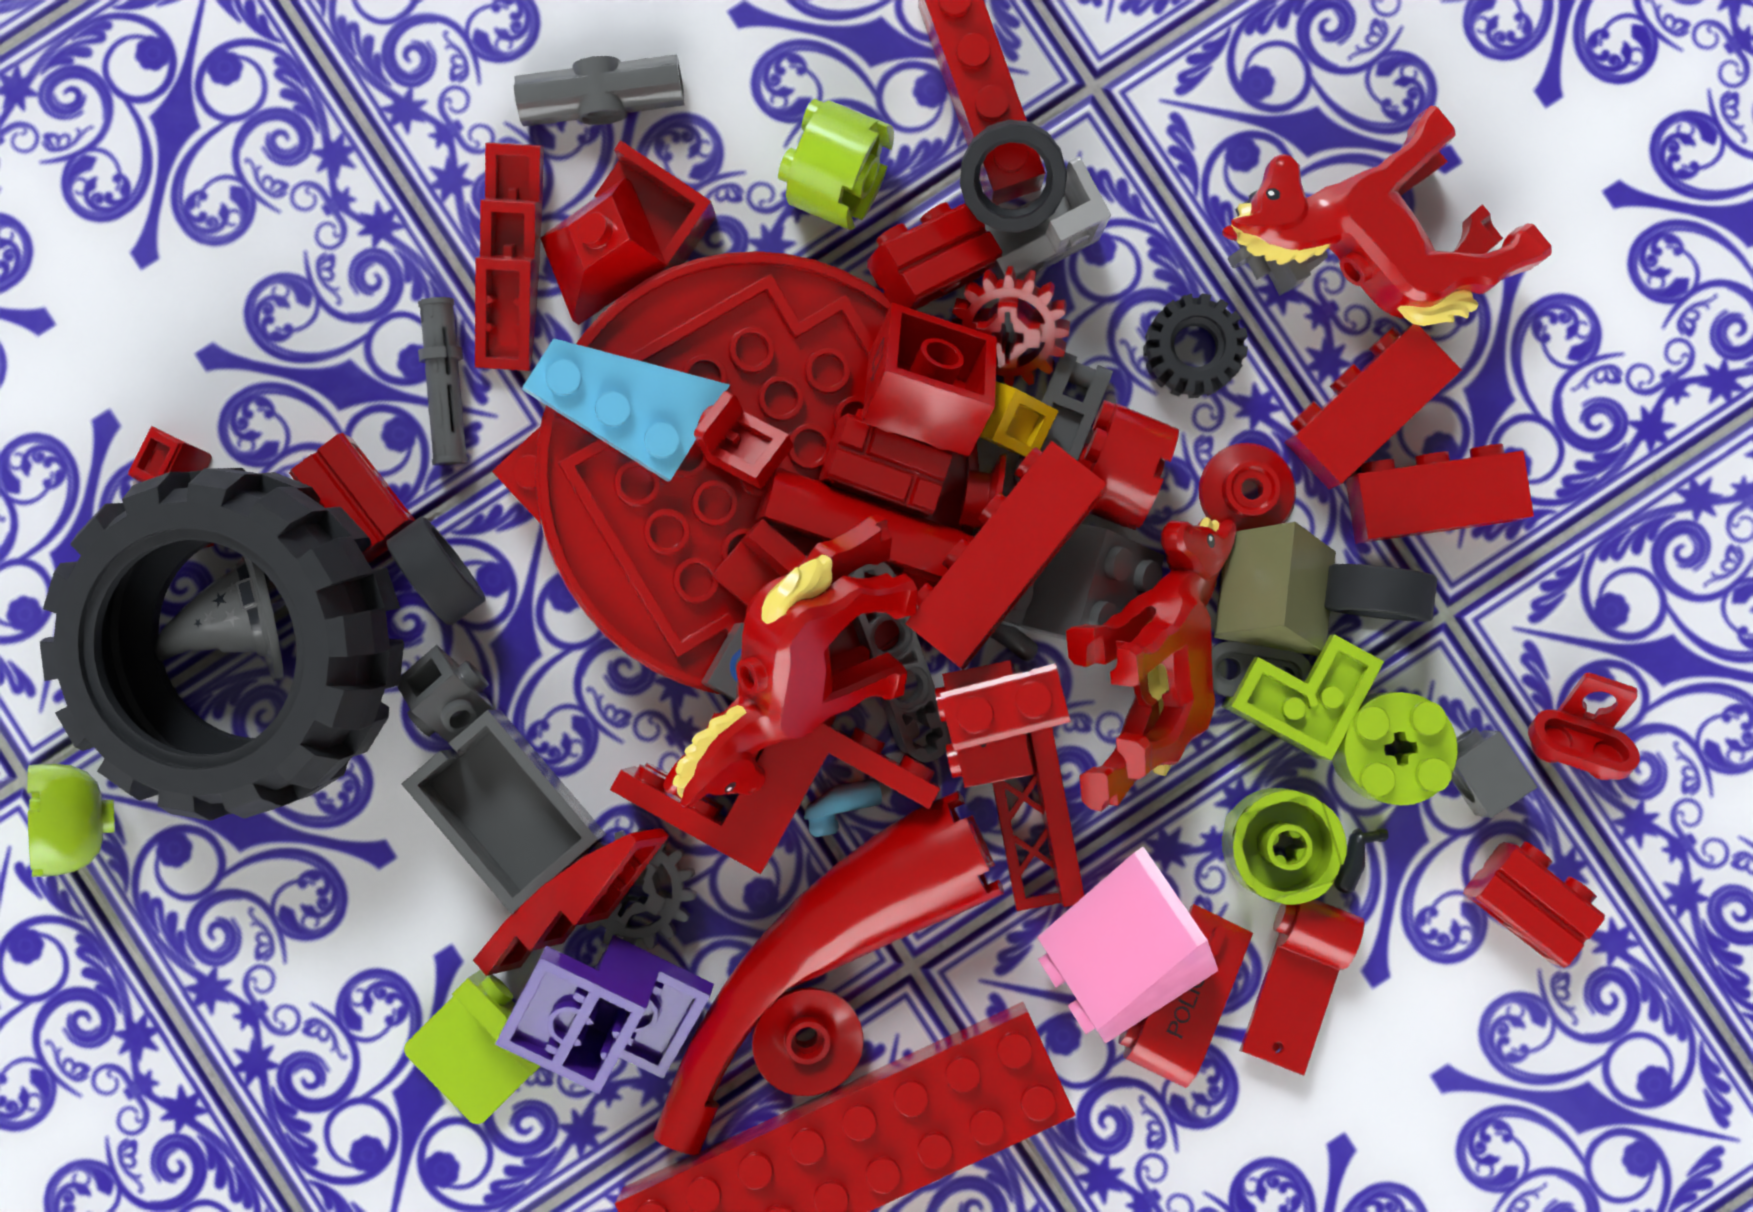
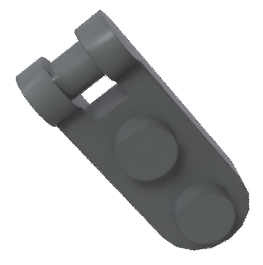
(1073, 416)

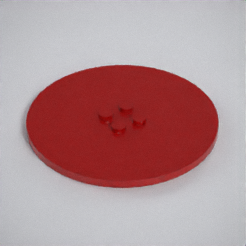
(645, 548)

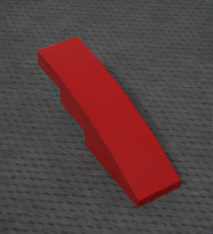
(508, 256)
(574, 897)

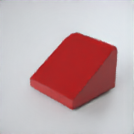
(165, 454)

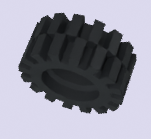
(1218, 322)

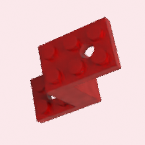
(790, 767)

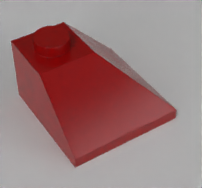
(602, 251)

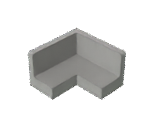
(1071, 228)

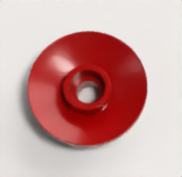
(814, 1064)

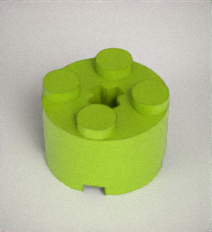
(836, 163)
(1425, 755)
(1309, 862)

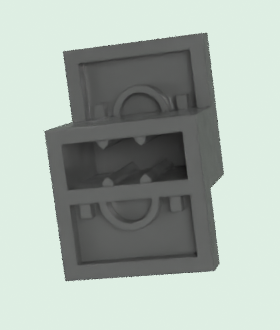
(1087, 582)

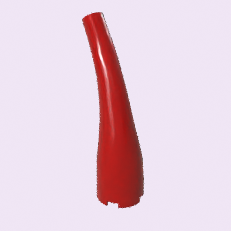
(877, 894)

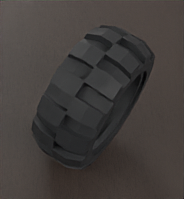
(121, 691)

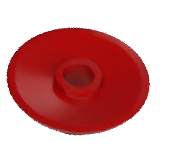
(1222, 483)
(979, 491)

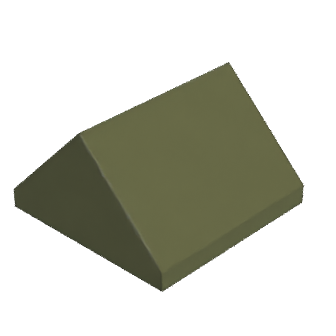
(1275, 589)

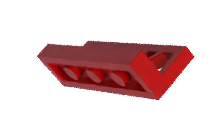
(1056, 830)

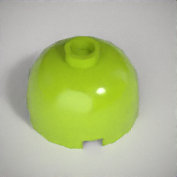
(65, 819)

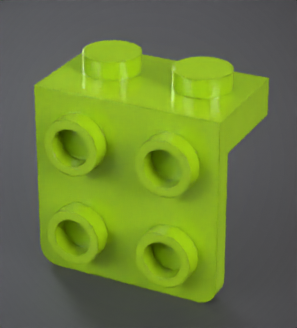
(460, 1050)

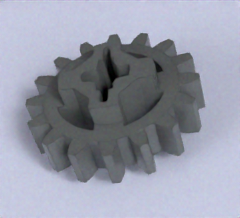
(658, 901)

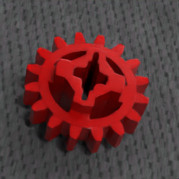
(1029, 324)

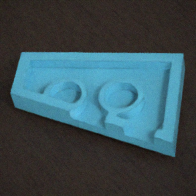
(625, 402)

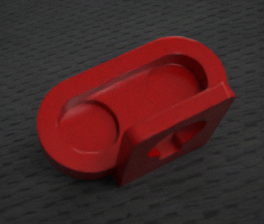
(1588, 738)

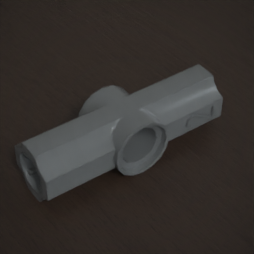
(599, 90)

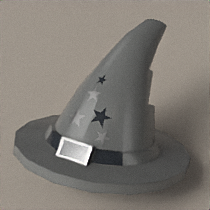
(229, 616)

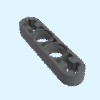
(910, 655)

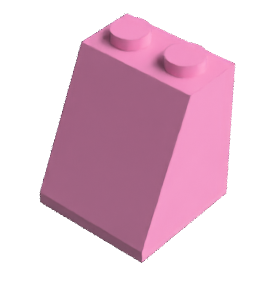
(1126, 949)

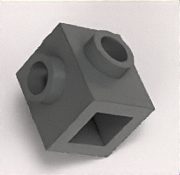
(443, 694)

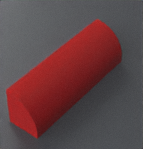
(828, 512)

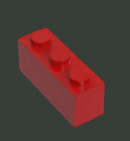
(1370, 404)
(1439, 494)

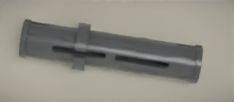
(442, 380)

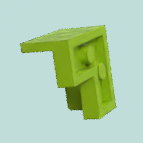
(1311, 712)

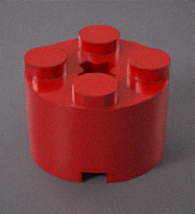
(1130, 457)

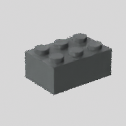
(503, 809)

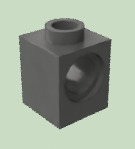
(1489, 773)

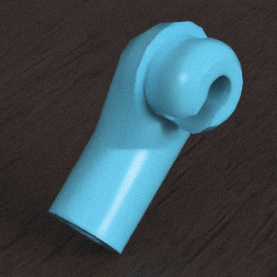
(839, 800)

